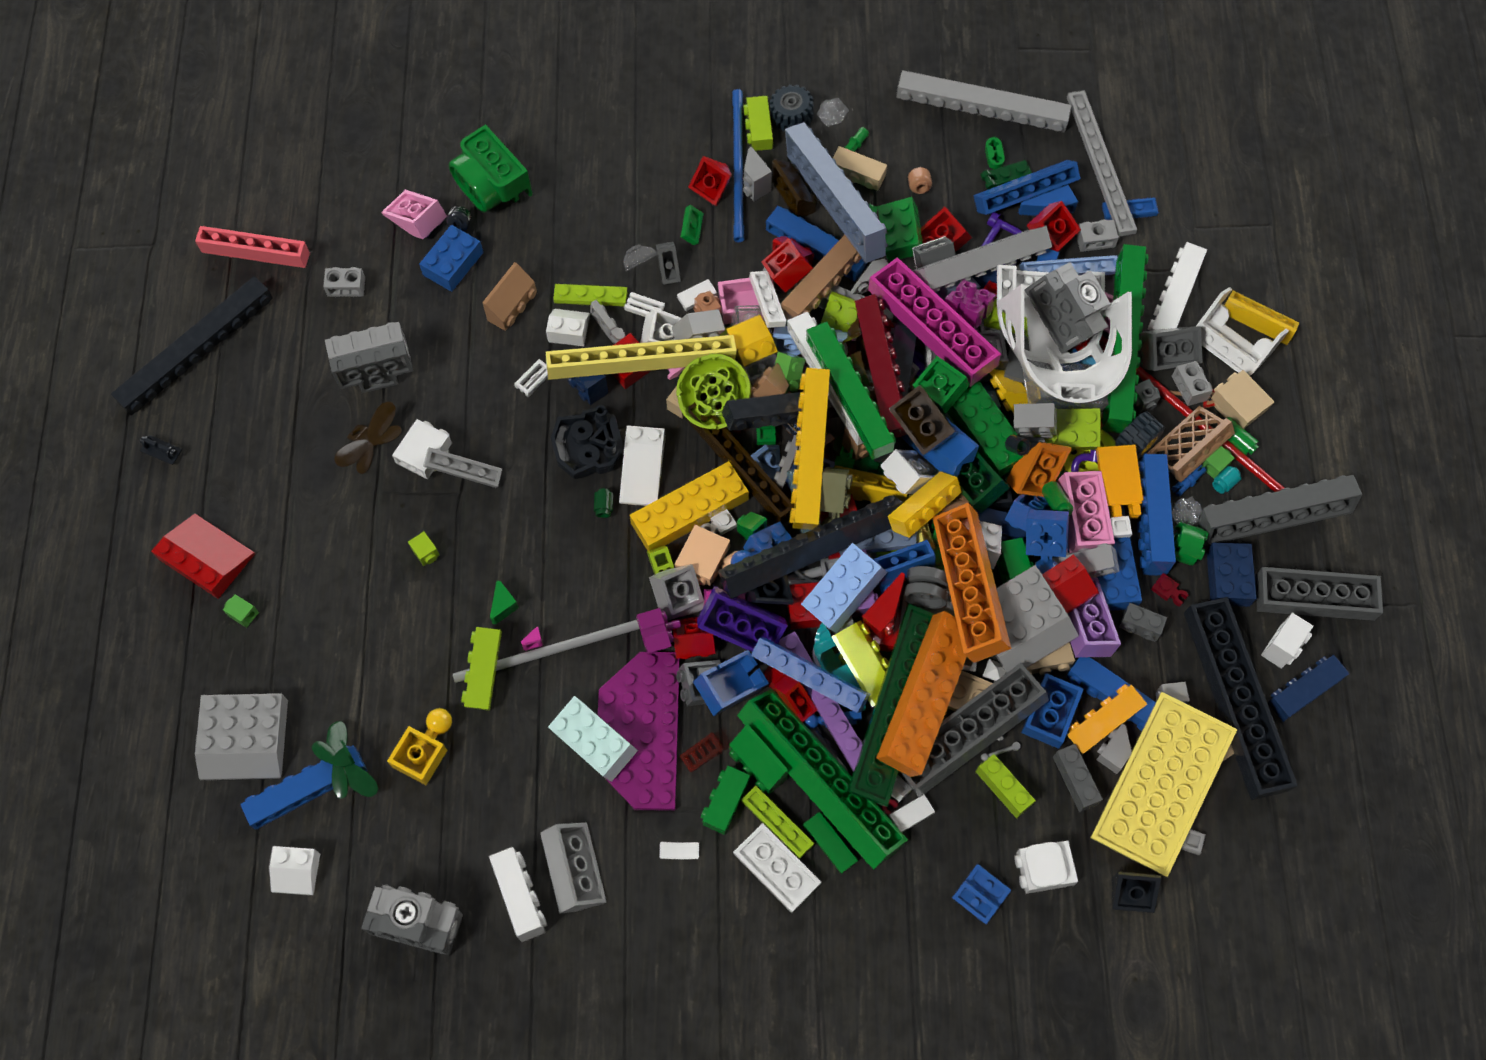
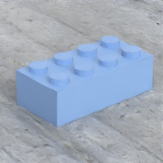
(844, 588)

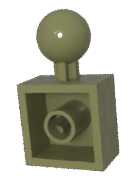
(834, 492)

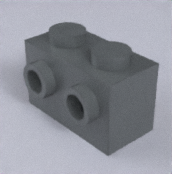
(1142, 622)

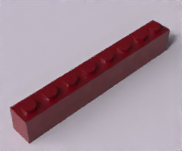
(881, 358)

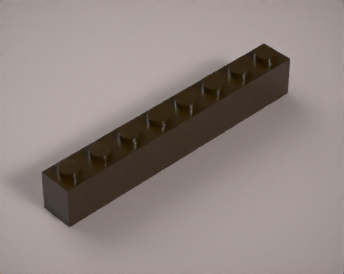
(750, 473)

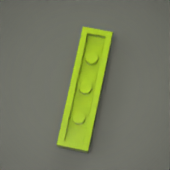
(586, 294)
(777, 822)

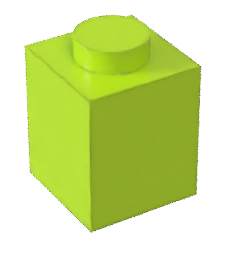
(424, 549)

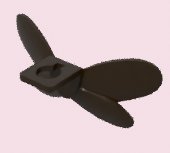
(377, 433)

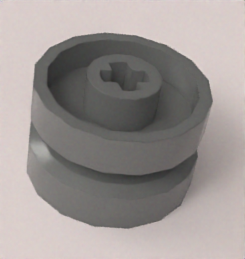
(926, 587)

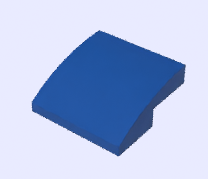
(981, 893)

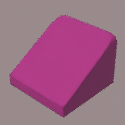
(532, 640)

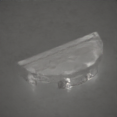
(638, 255)

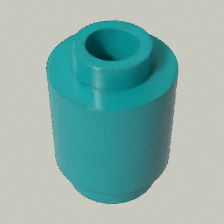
(1226, 479)

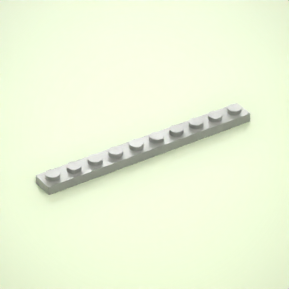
(1101, 163)

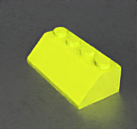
(862, 658)

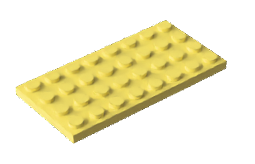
(1163, 784)

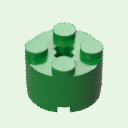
(1189, 543)

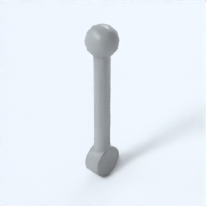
(1015, 746)

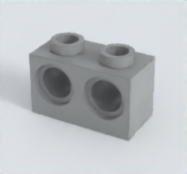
(344, 285)
(1192, 383)

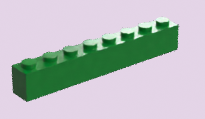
(850, 391)

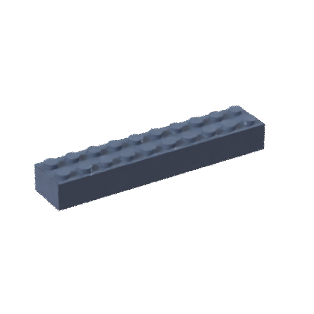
(836, 192)

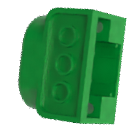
(488, 171)

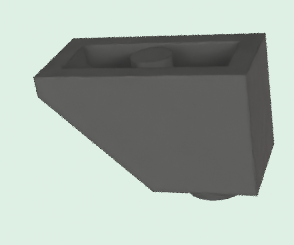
(668, 262)

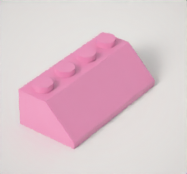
(1090, 517)

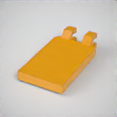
(1121, 478)

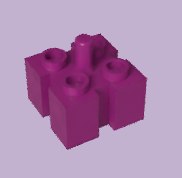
(971, 302)
(656, 630)

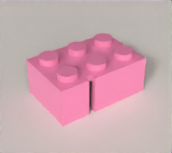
(733, 294)

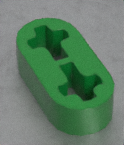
(998, 153)

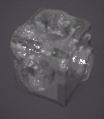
(832, 111)
(1187, 511)

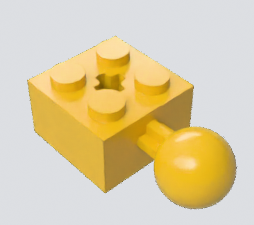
(417, 743)

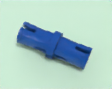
(1189, 481)

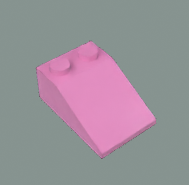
(415, 213)

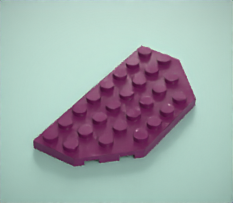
(643, 709)

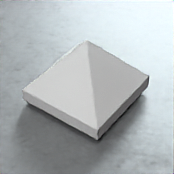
(993, 671)

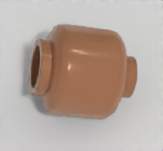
(919, 180)

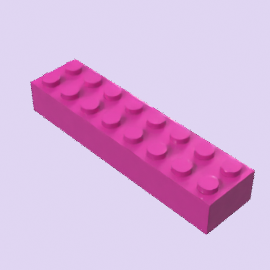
(934, 321)

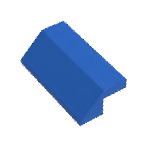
(952, 454)

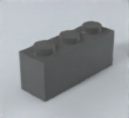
(1077, 778)

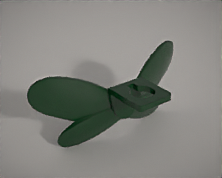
(344, 770)

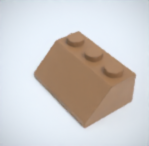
(509, 297)

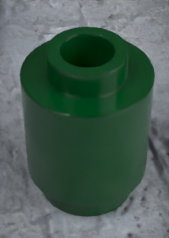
(603, 503)

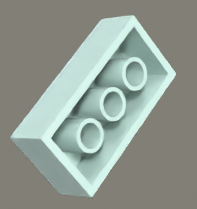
(592, 739)

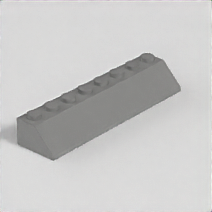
(983, 258)

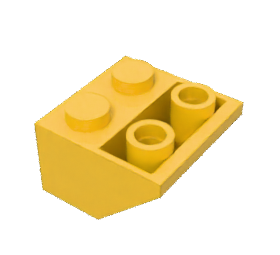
(1008, 390)

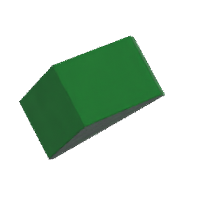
(502, 604)

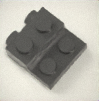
(687, 674)

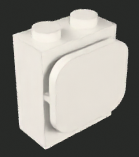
(414, 446)
(1046, 866)

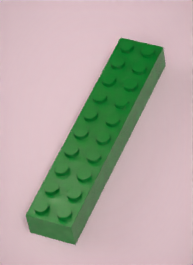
(1128, 278)
(822, 778)

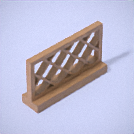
(1200, 449)

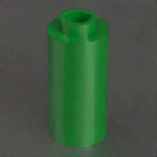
(1242, 439)
(1056, 497)

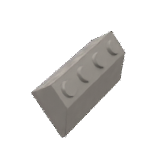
(573, 867)

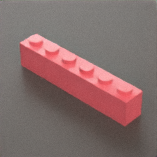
(252, 246)

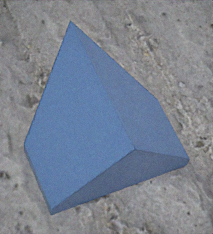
(768, 459)

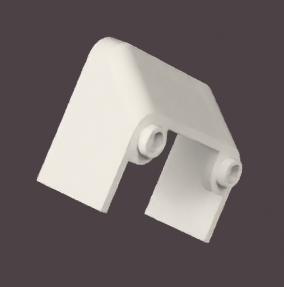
(1228, 344)

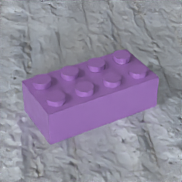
(1094, 627)

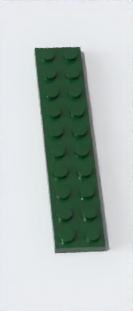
(872, 777)

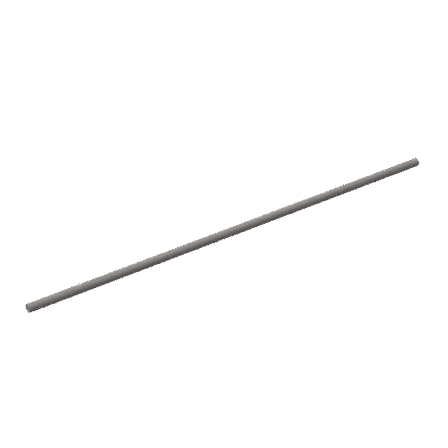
(608, 633)

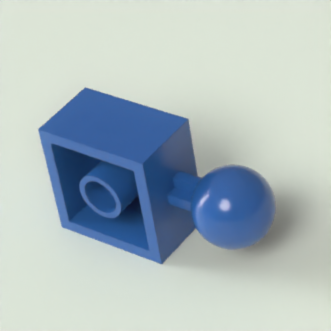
(762, 540)
(1047, 545)

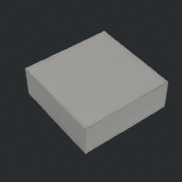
(1193, 842)

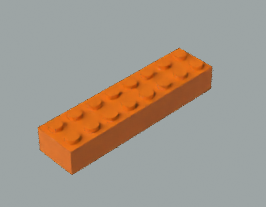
(971, 583)
(924, 697)

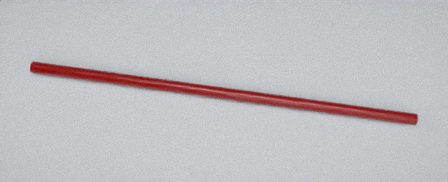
(1186, 411)

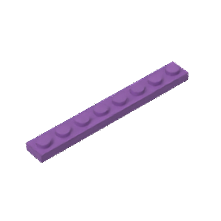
(828, 709)

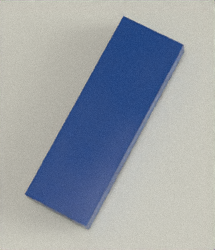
(1138, 208)

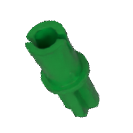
(855, 142)

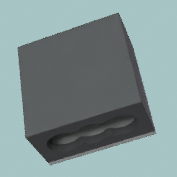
(933, 251)

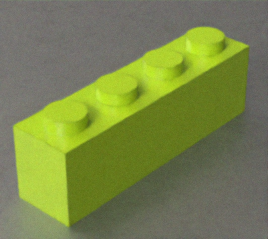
(482, 668)

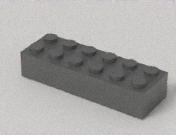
(1319, 593)

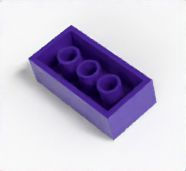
(739, 620)

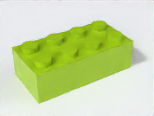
(1077, 429)

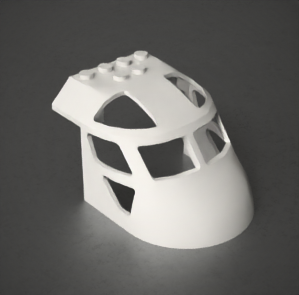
(1069, 386)

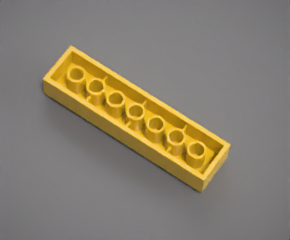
(811, 448)

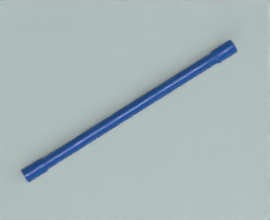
(738, 228)

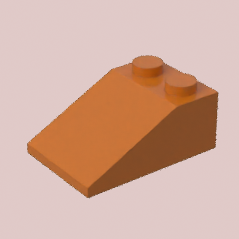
(1037, 468)

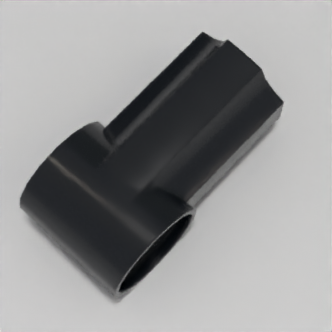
(1021, 445)

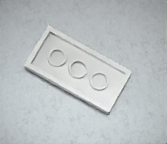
(777, 867)

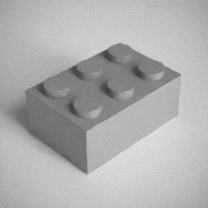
(1035, 420)

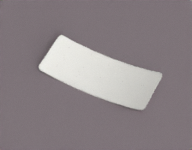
(674, 850)

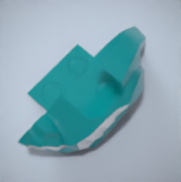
(825, 658)

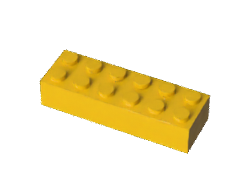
(689, 506)

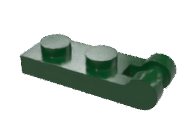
(1005, 174)

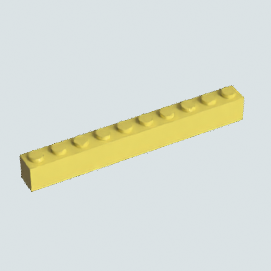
(635, 356)

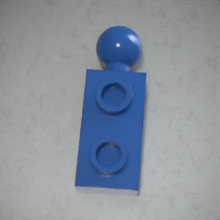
(814, 720)

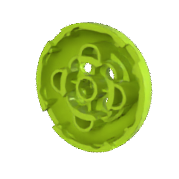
(695, 381)

